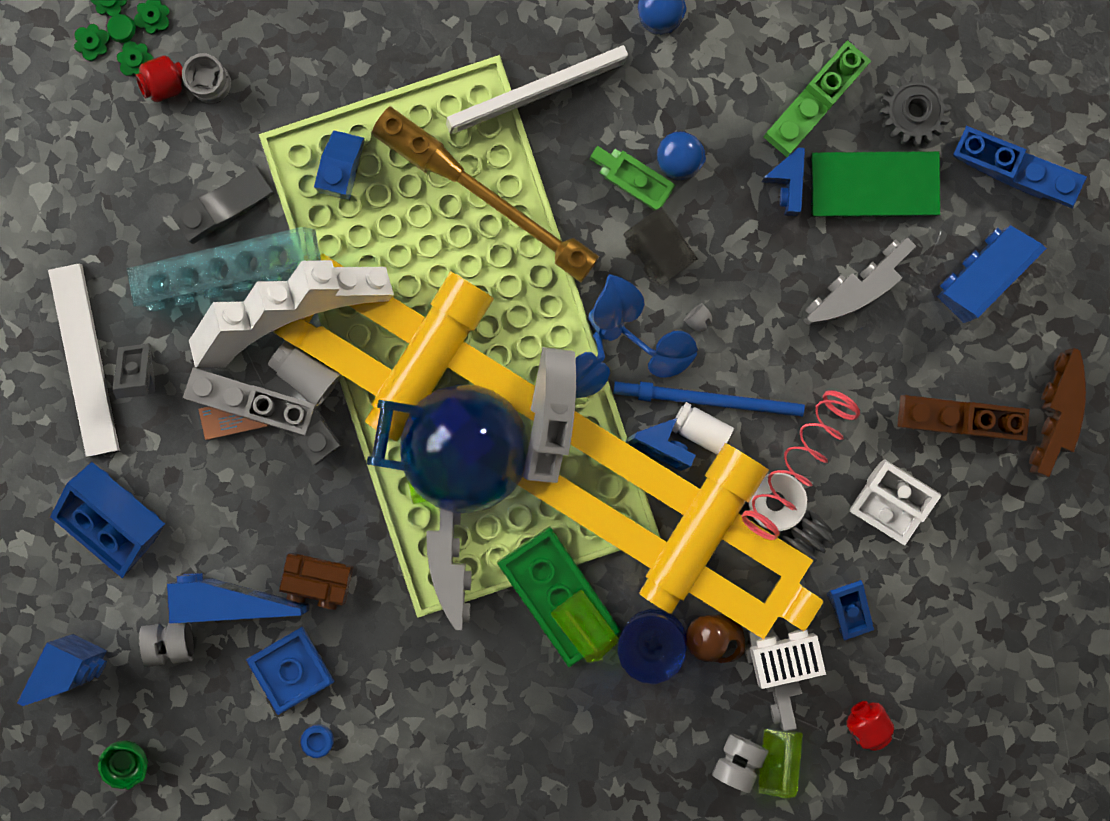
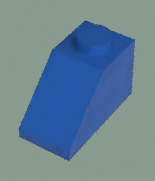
(339, 165)

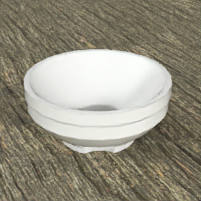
(791, 490)

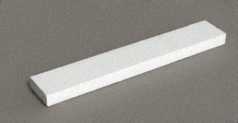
(536, 90)
(84, 360)

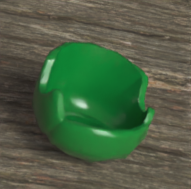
(123, 764)

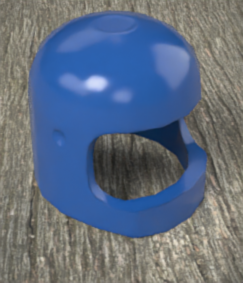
(661, 15)
(680, 155)

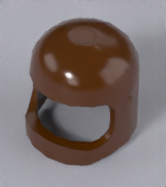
(710, 636)

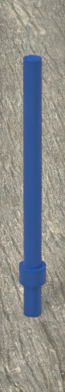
(646, 391)

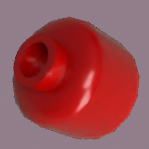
(160, 78)
(870, 725)

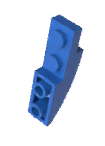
(1019, 169)

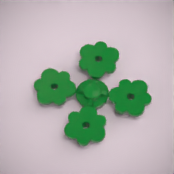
(122, 29)

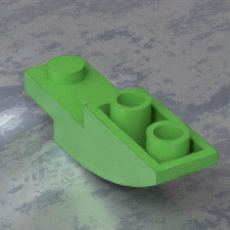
(817, 99)

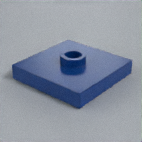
(290, 670)

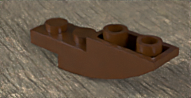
(1066, 401)
(963, 418)

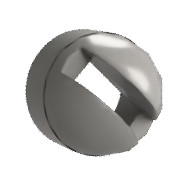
(699, 318)

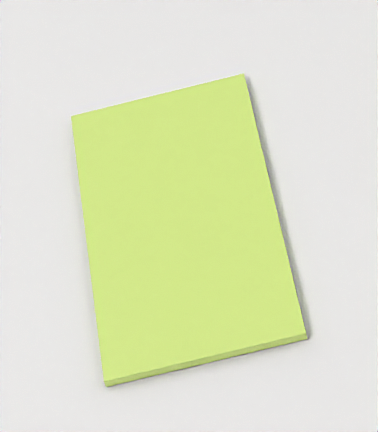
(421, 232)

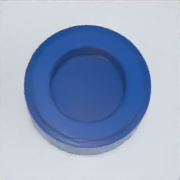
(317, 741)

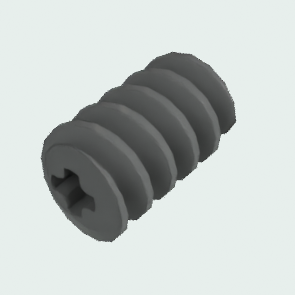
(811, 536)

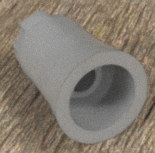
(304, 373)

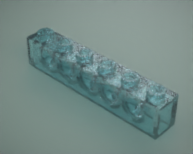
(148, 279)

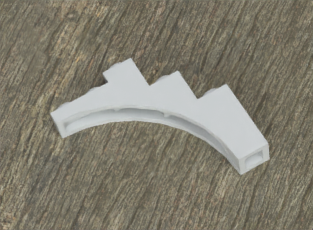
(272, 304)

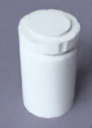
(702, 428)

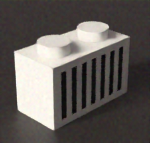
(787, 659)

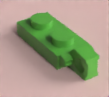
(633, 177)

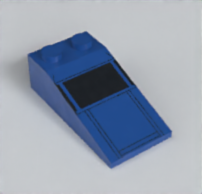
(214, 600)

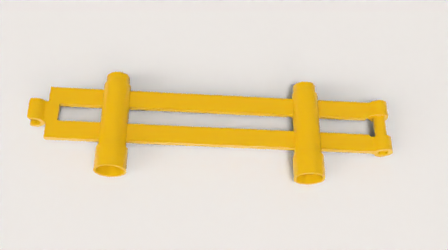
(707, 512)

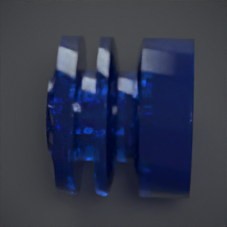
(649, 664)

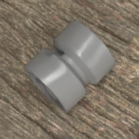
(206, 78)
(177, 648)
(735, 773)

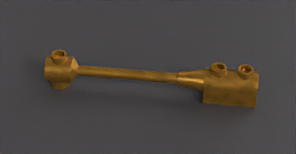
(429, 154)

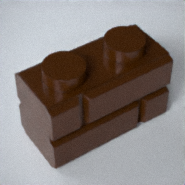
(316, 580)

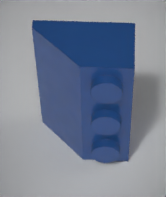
(989, 272)
(106, 519)
(62, 667)

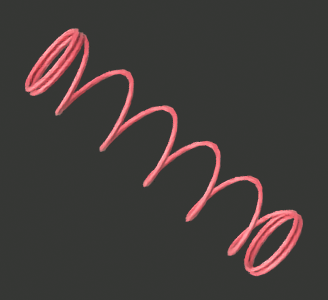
(768, 523)

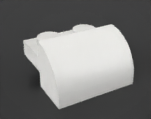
(894, 501)

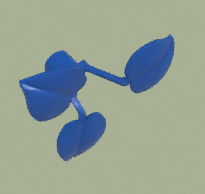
(619, 304)

